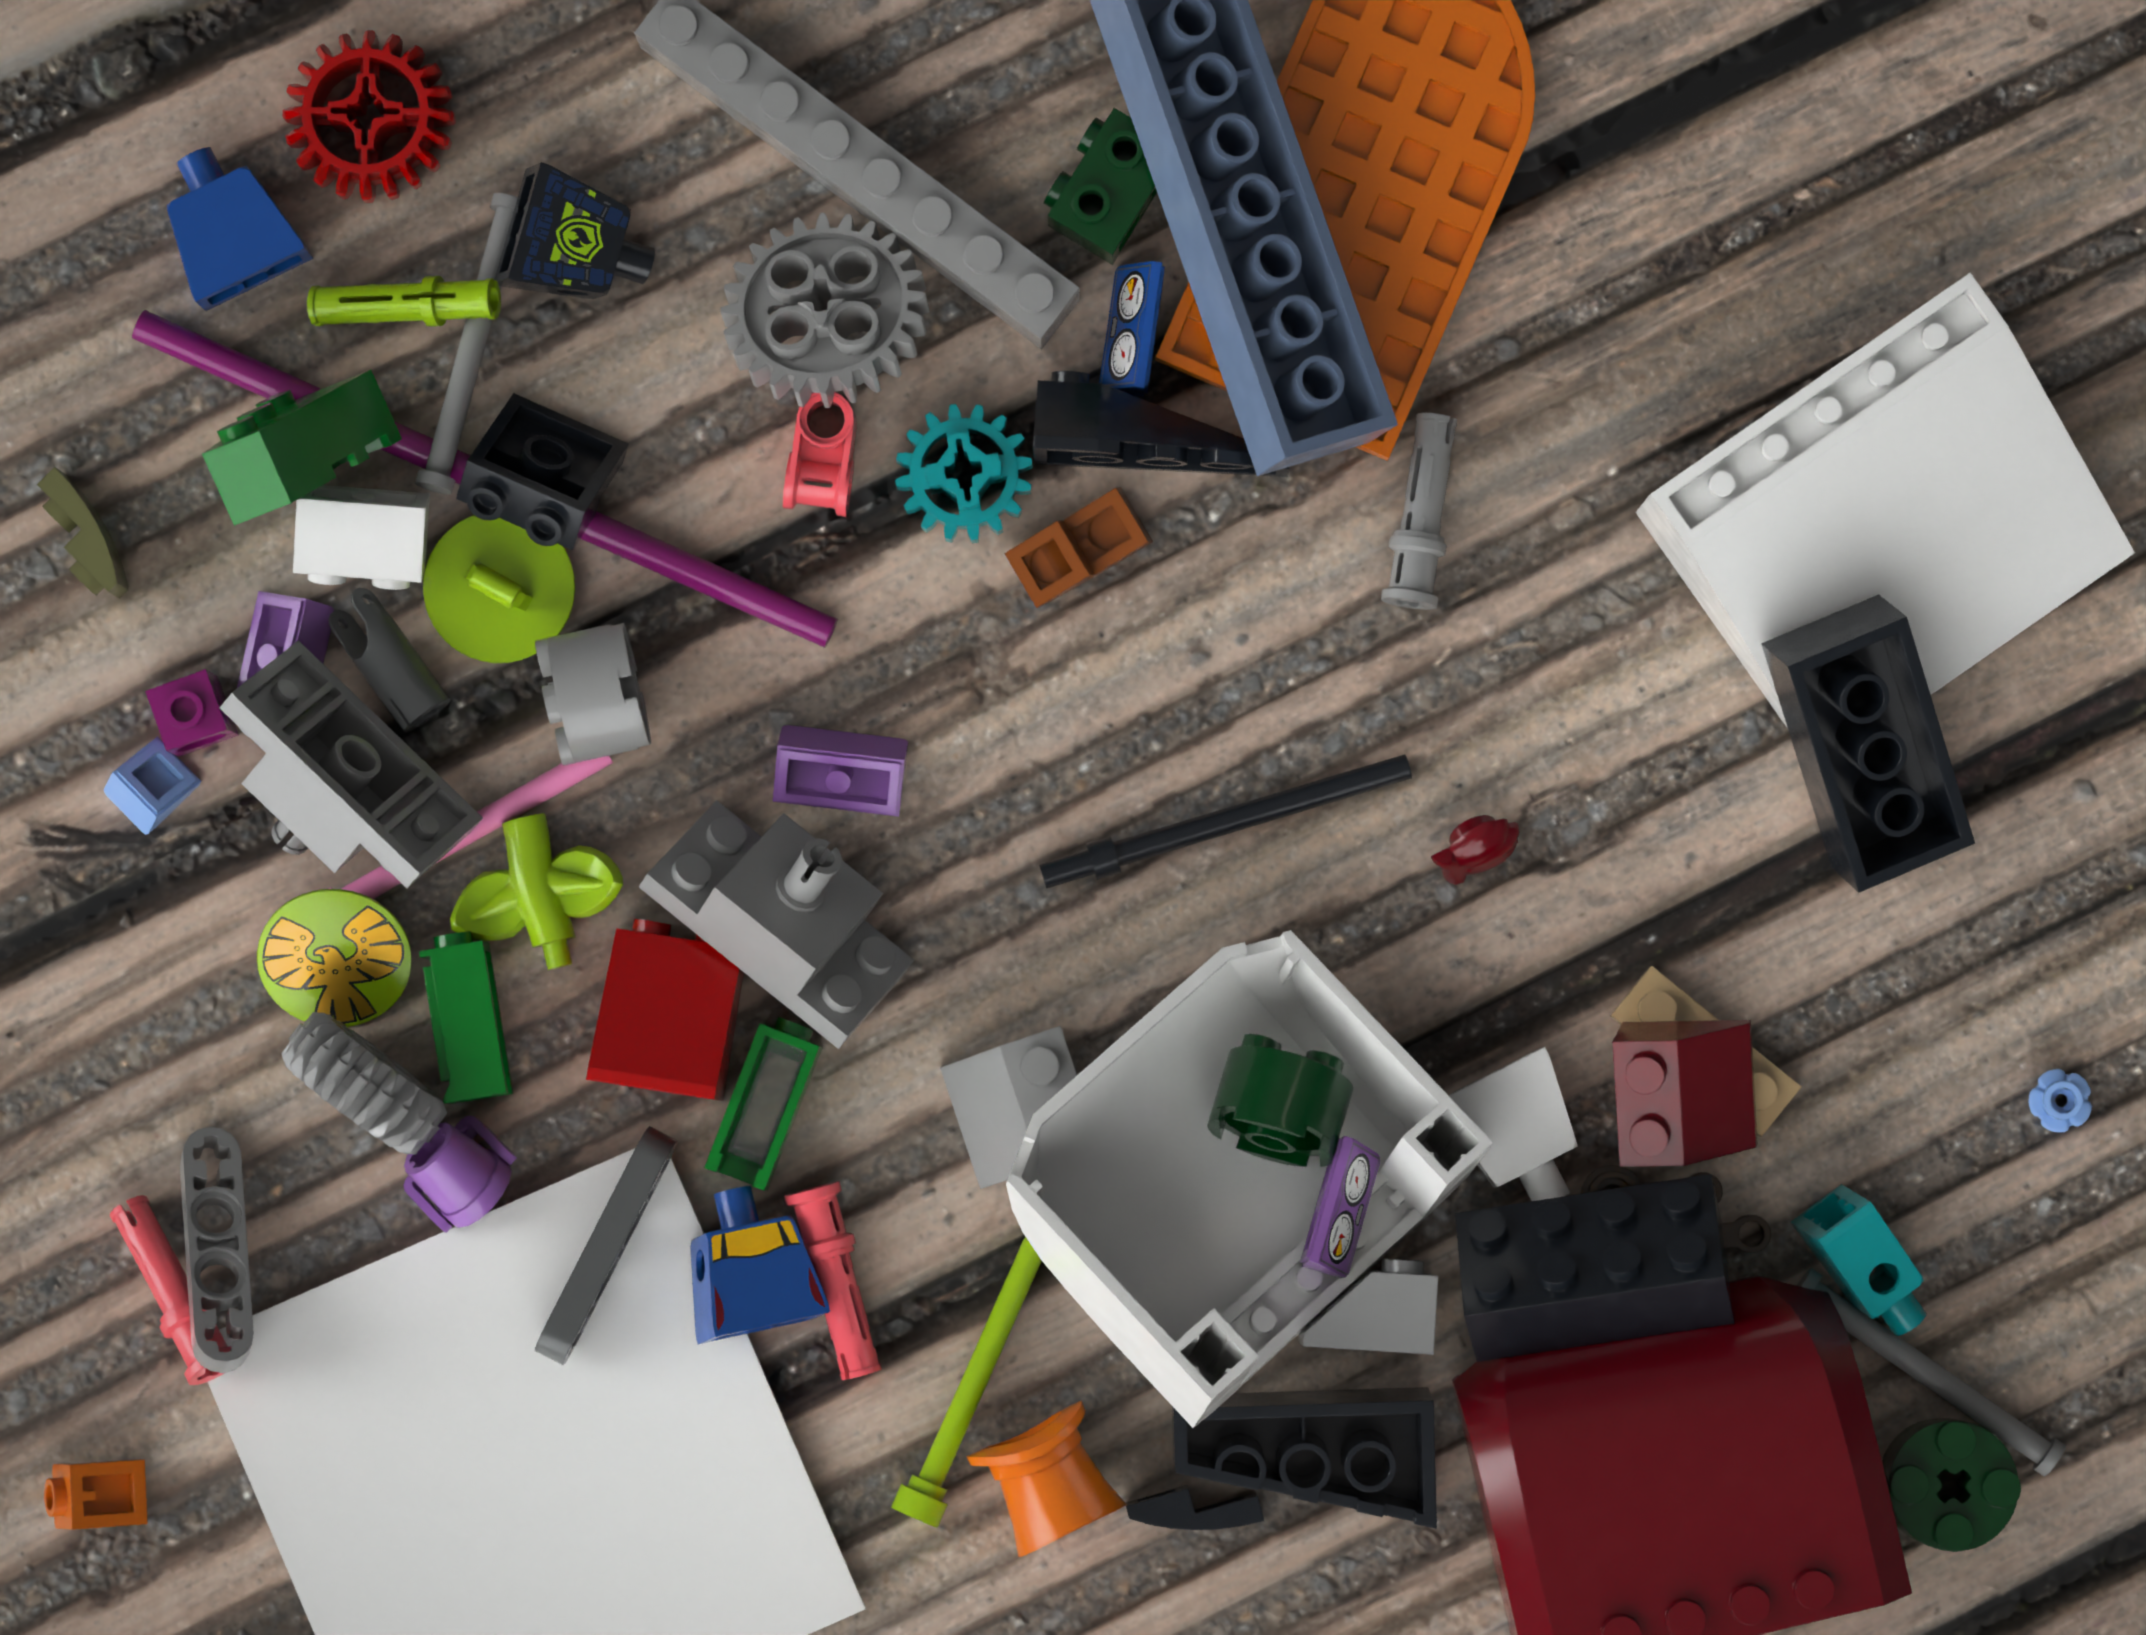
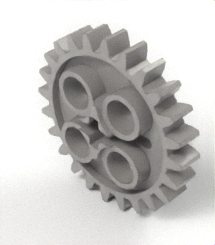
(824, 357)

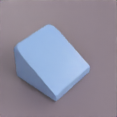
(150, 785)

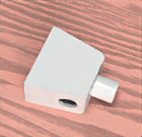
(1526, 1122)

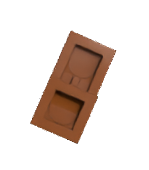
(1078, 547)

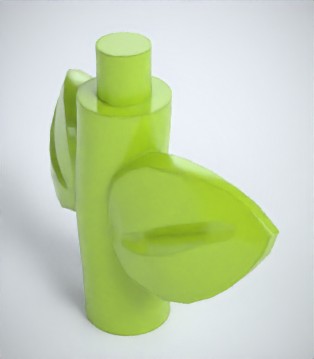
(537, 891)

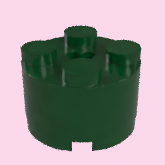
(1281, 1102)
(1986, 1483)

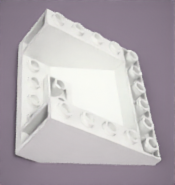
(1901, 476)

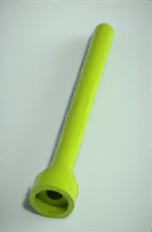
(925, 1493)

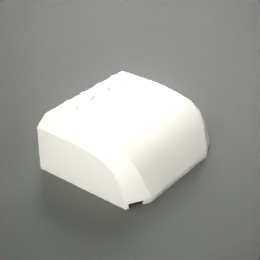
(1180, 1234)

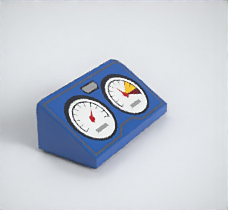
(1132, 327)

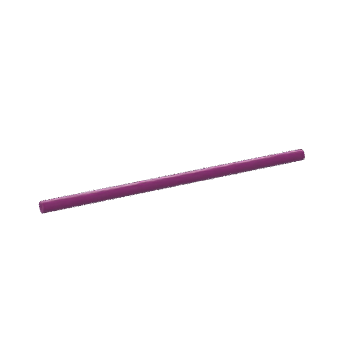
(416, 447)

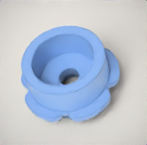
(2043, 1103)

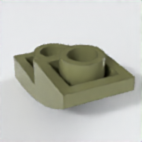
(96, 555)

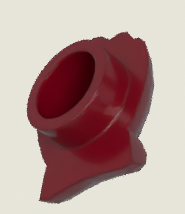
(1477, 847)

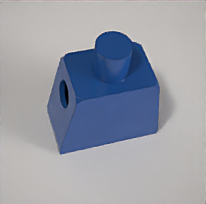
(229, 231)

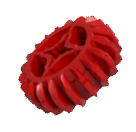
(399, 119)

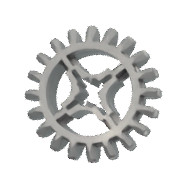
(364, 1083)

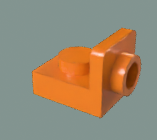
(97, 1494)

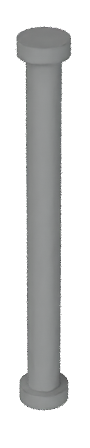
(467, 363)
(1942, 1382)

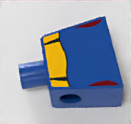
(751, 1273)

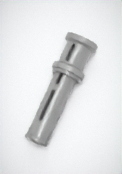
(1418, 540)

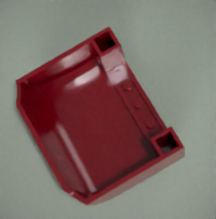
(1686, 1477)

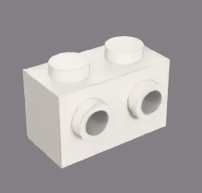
(361, 536)

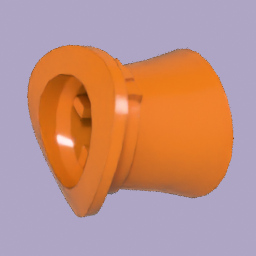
(1049, 1480)

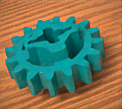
(994, 471)

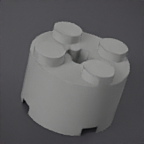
(593, 693)

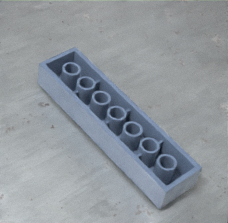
(1247, 227)

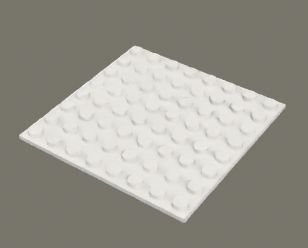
(476, 1488)

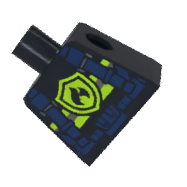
(568, 239)

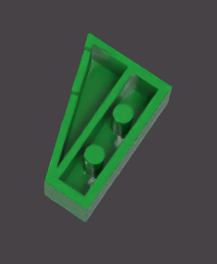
(296, 444)

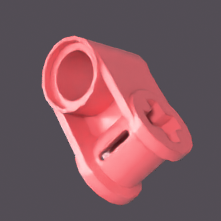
(821, 461)

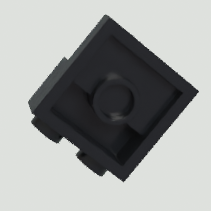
(540, 472)

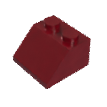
(1683, 1091)

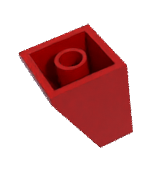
(666, 1014)

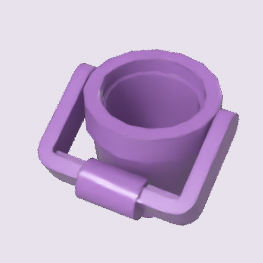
(458, 1174)

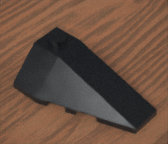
(1111, 429)

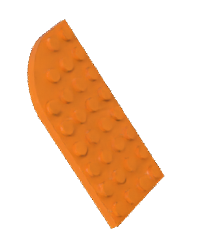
(1410, 146)

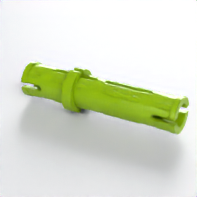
(427, 301)

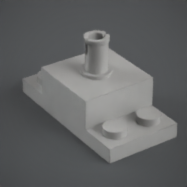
(342, 772)
(782, 916)

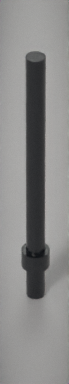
(1105, 856)

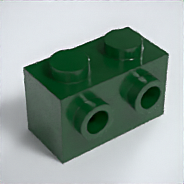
(1107, 190)

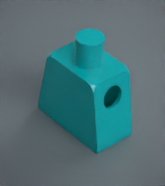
(1850, 1243)

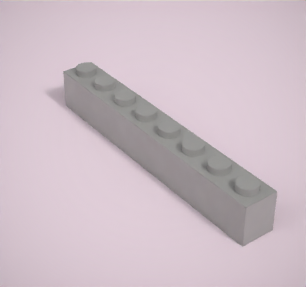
(859, 167)

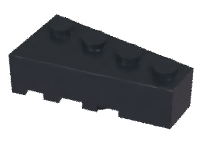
(1322, 1445)

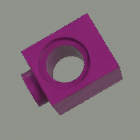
(191, 713)

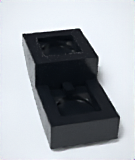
(1175, 1511)

